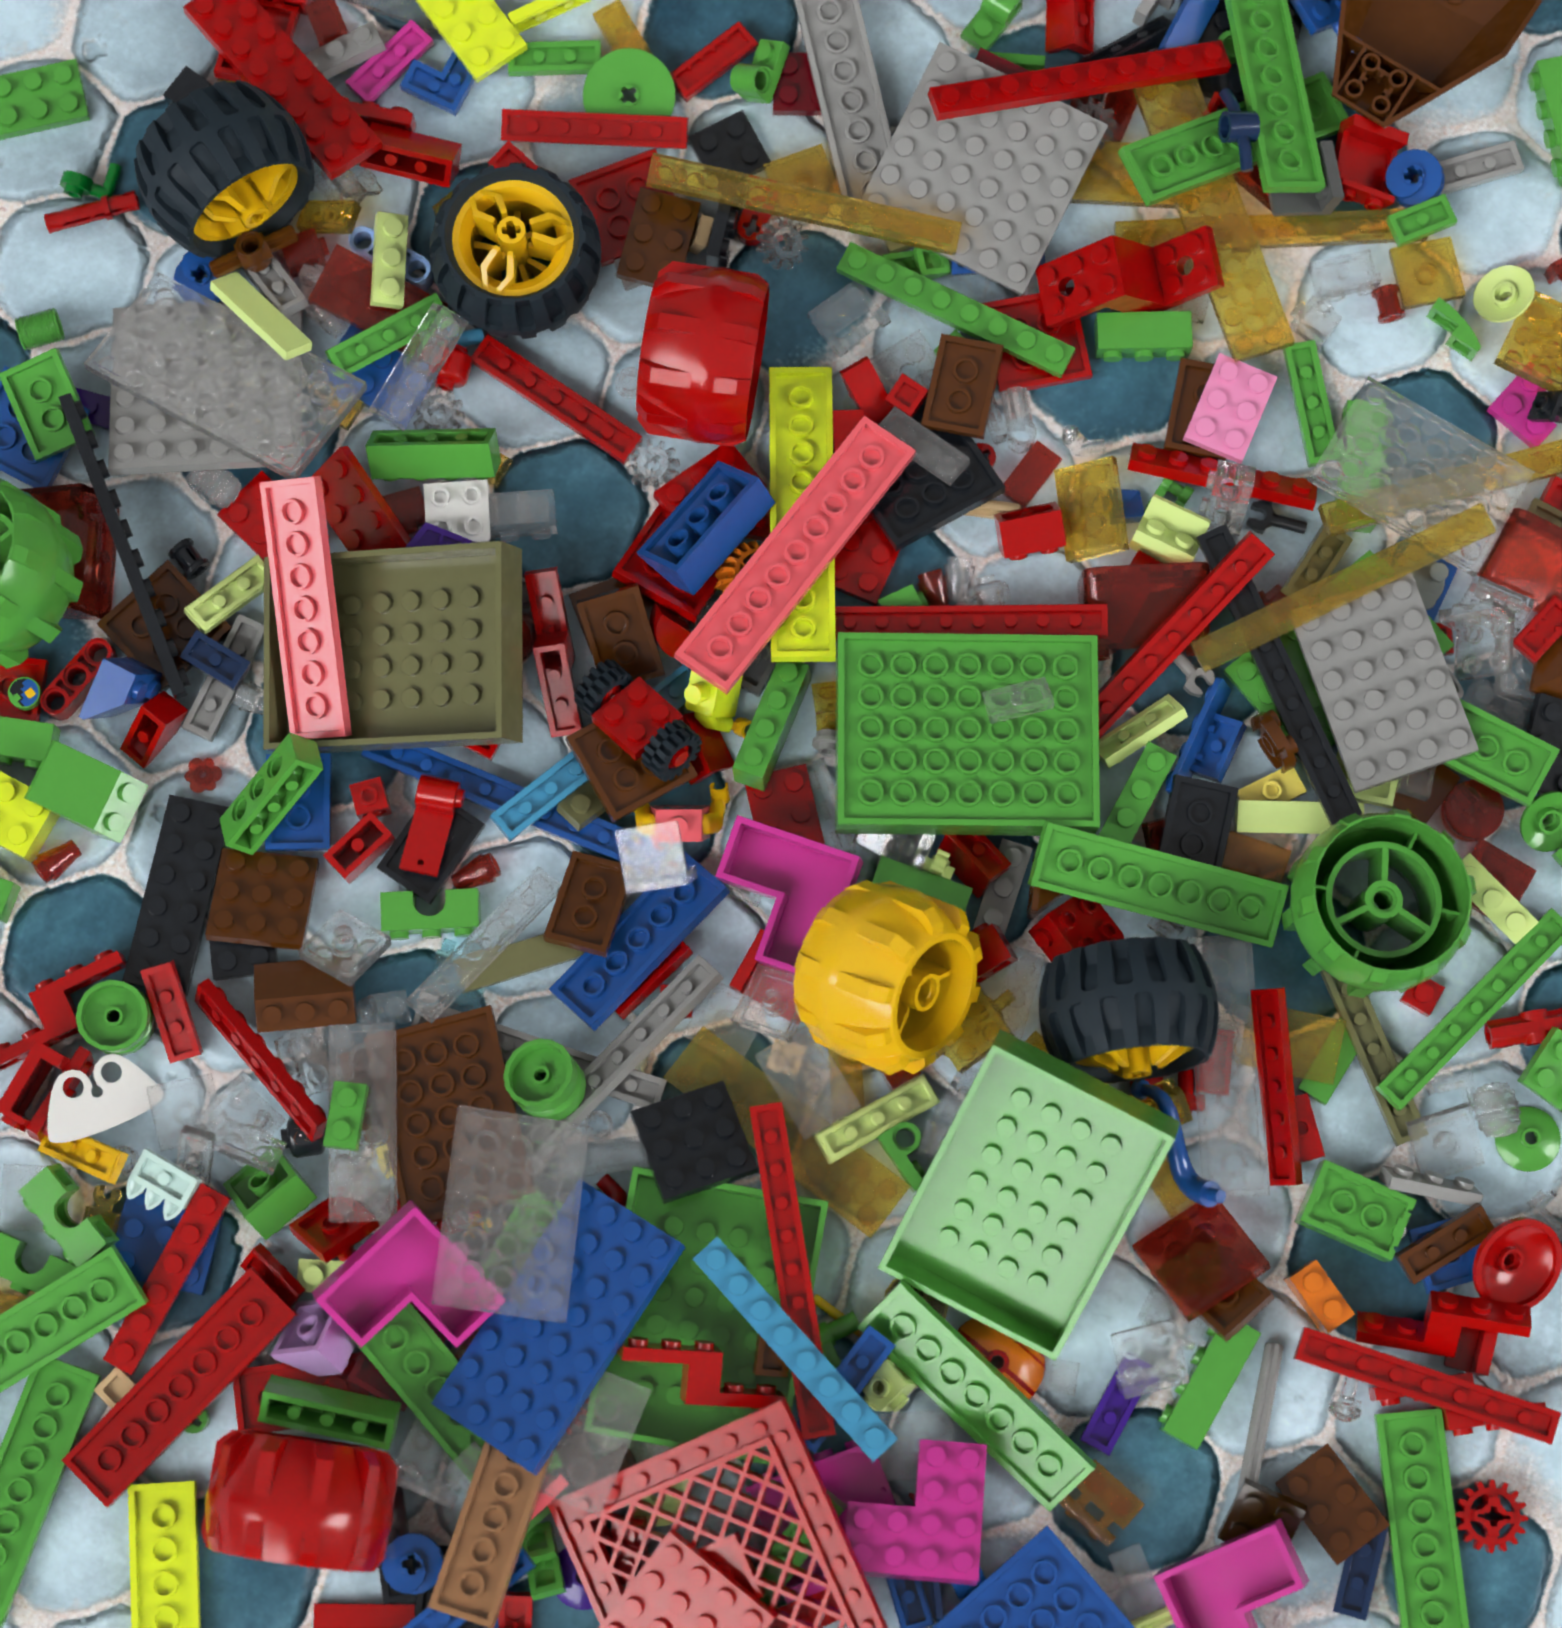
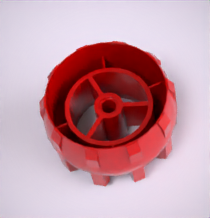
(702, 353)
(300, 1501)

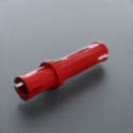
(97, 210)

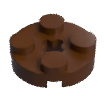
(1273, 742)

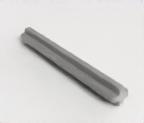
(1261, 1412)

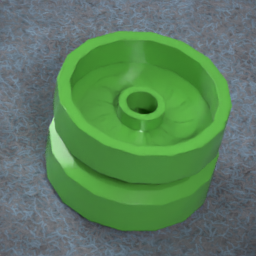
(101, 1004)
(544, 1079)

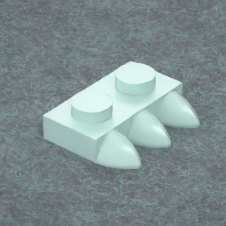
(162, 1182)

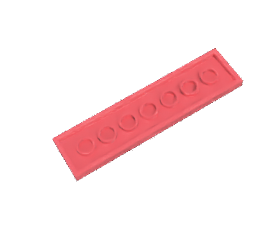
(305, 607)

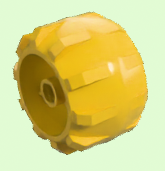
(887, 976)

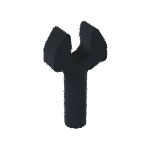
(1273, 519)

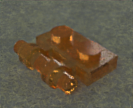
(1110, 1497)

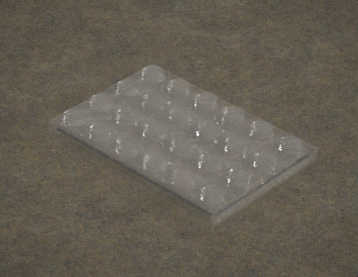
(1417, 470)
(510, 1214)

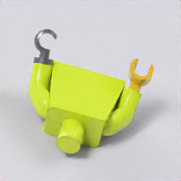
(714, 707)

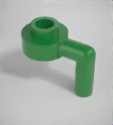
(77, 184)

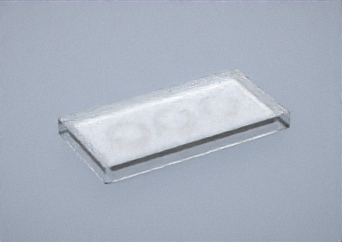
(595, 1444)

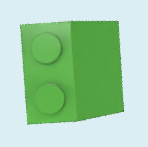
(269, 1199)

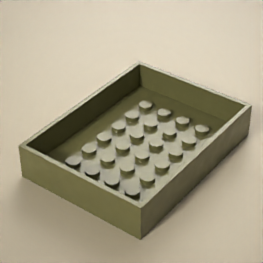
(423, 648)

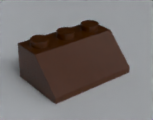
(300, 997)

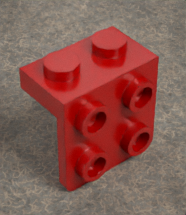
(1074, 925)

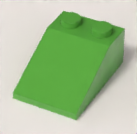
(86, 791)

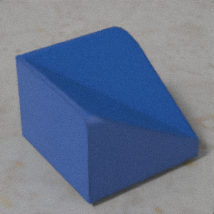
(1132, 506)

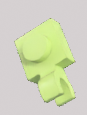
(939, 865)

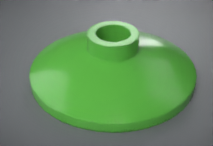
(1541, 833)
(1526, 1156)

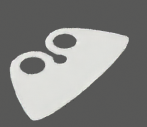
(88, 1115)

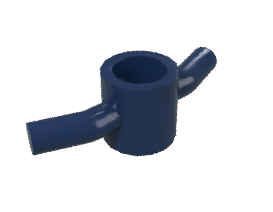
(1238, 128)

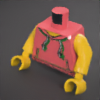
(695, 821)

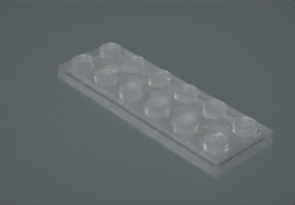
(366, 1180)

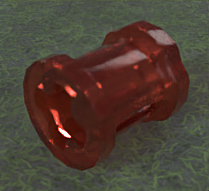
(1388, 303)

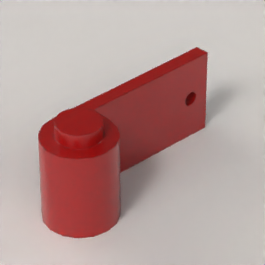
(431, 824)

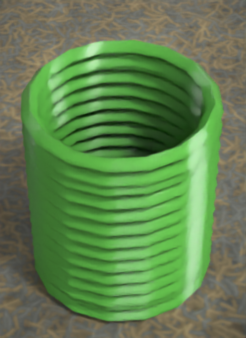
(39, 329)

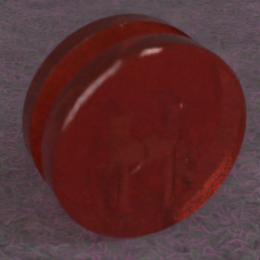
(1472, 811)

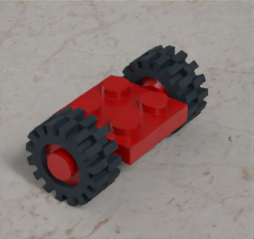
(638, 719)

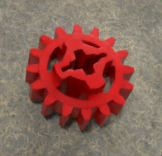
(1490, 1529)

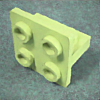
(1169, 532)

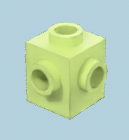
(888, 1388)

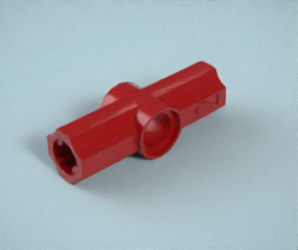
(1526, 1028)

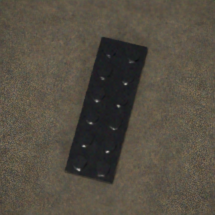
(178, 890)

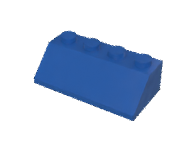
(706, 527)

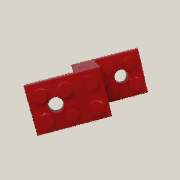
(1129, 276)

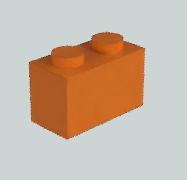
(1319, 1296)

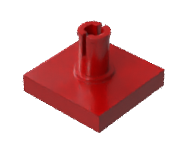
(327, 1238)

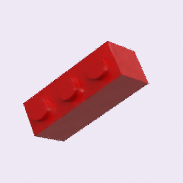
(415, 156)

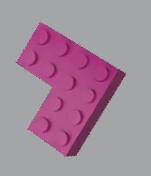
(791, 871)
(388, 1274)
(940, 1533)
(1232, 1579)

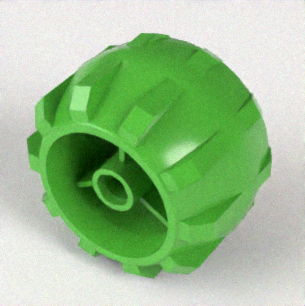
(34, 573)
(1428, 867)

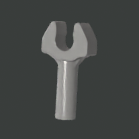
(1191, 674)

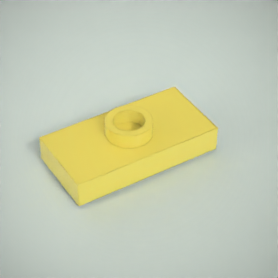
(1274, 787)

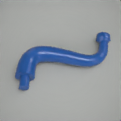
(1187, 1180)

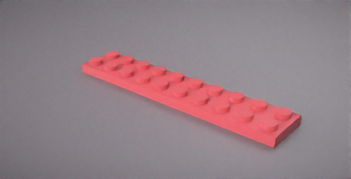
(794, 555)

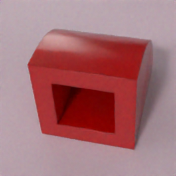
(668, 629)

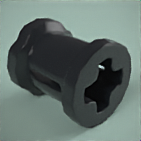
(189, 558)

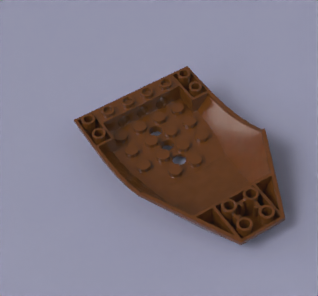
(1418, 50)

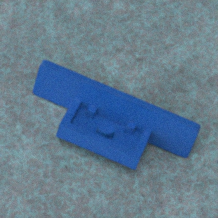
(1212, 739)

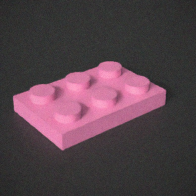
(1230, 408)

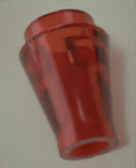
(934, 587)
(56, 861)
(477, 872)

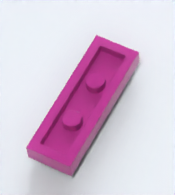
(386, 67)

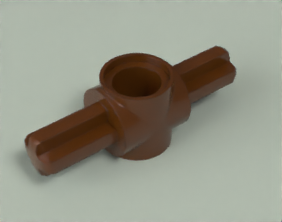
(257, 260)

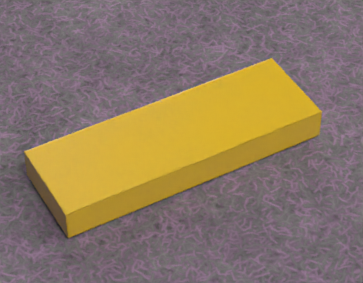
(87, 1156)

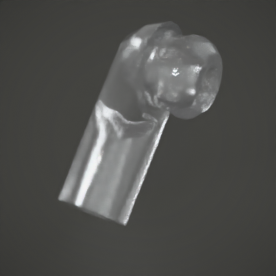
(1079, 445)

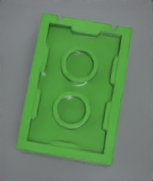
(1355, 1211)

